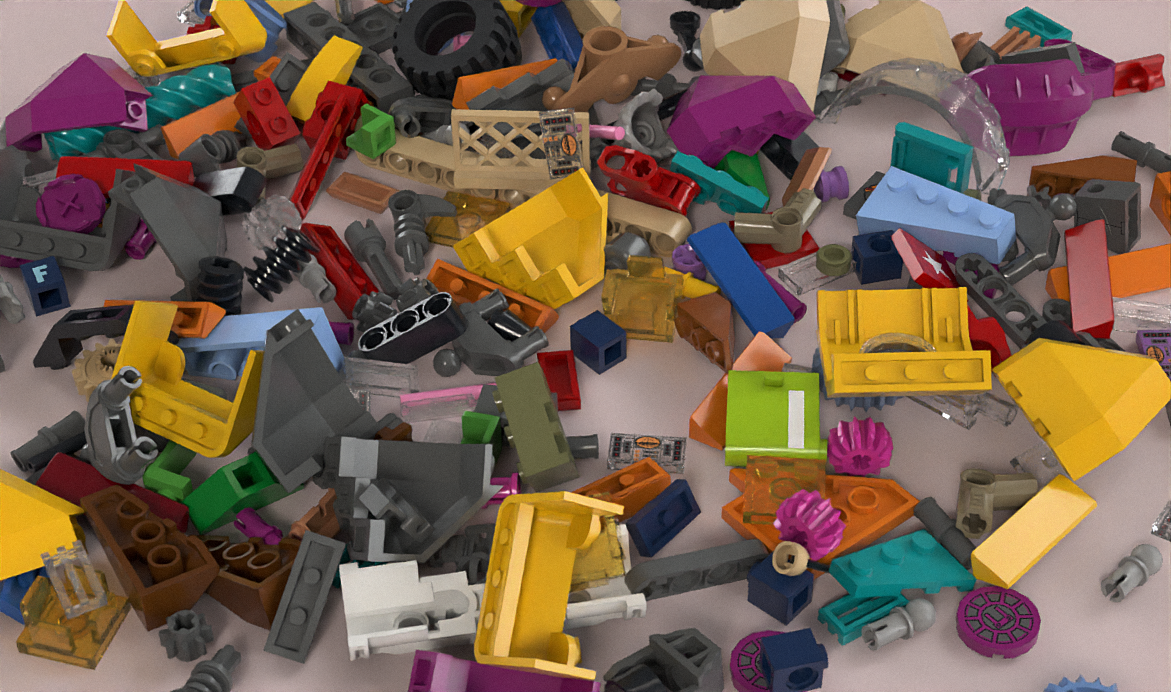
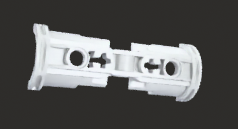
(392, 596)

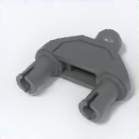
(423, 115)
(1035, 232)
(483, 347)
(111, 431)

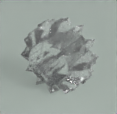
(267, 220)

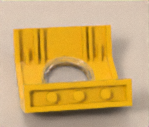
(899, 343)

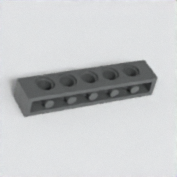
(311, 29)

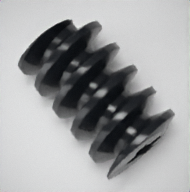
(279, 262)
(221, 283)

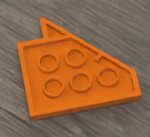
(866, 505)

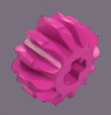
(859, 447)
(810, 522)

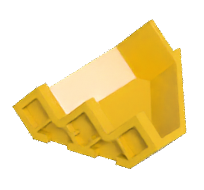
(545, 245)
(1084, 398)
(33, 524)

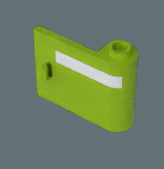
(773, 416)

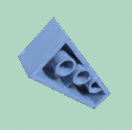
(937, 217)
(229, 343)

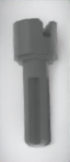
(369, 247)

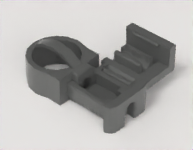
(389, 500)
(468, 552)

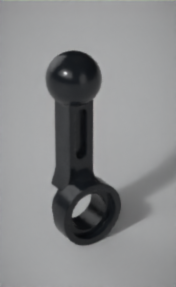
(685, 27)

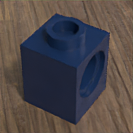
(876, 257)
(792, 661)

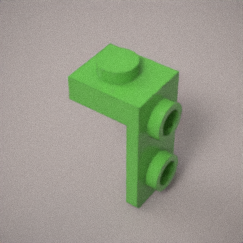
(164, 473)

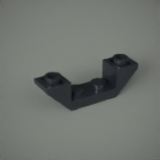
(81, 324)

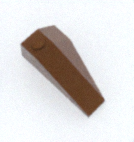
(151, 558)
(251, 576)

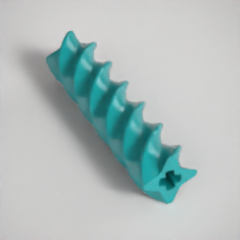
(170, 99)

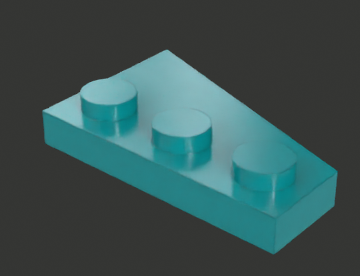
(719, 186)
(901, 564)

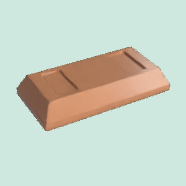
(807, 171)
(361, 192)

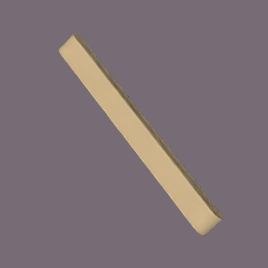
(434, 165)

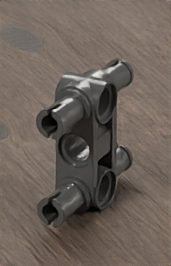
(129, 145)

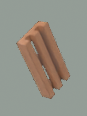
(1013, 40)

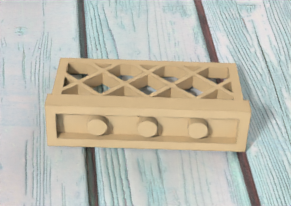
(506, 173)

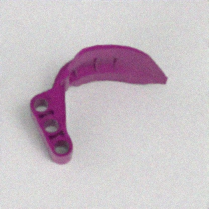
(1044, 99)

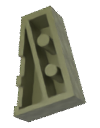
(534, 428)

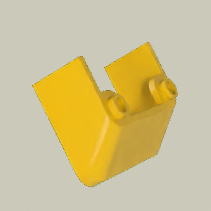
(238, 36)
(173, 405)
(532, 581)

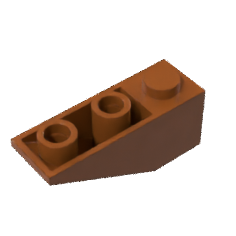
(1073, 174)
(709, 328)

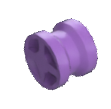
(832, 184)
(686, 261)

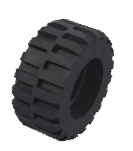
(433, 23)

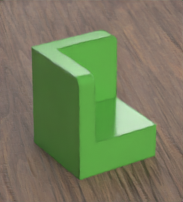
(375, 135)
(482, 429)

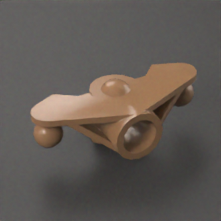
(611, 68)

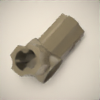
(271, 162)
(781, 228)
(984, 492)

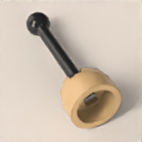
(798, 562)

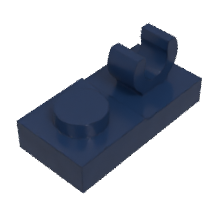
(663, 518)

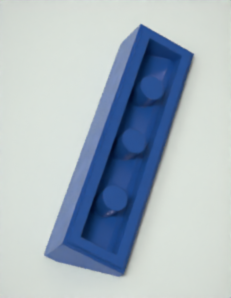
(558, 33)
(741, 281)

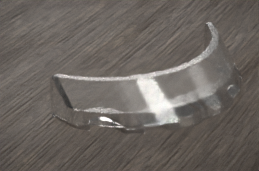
(949, 94)

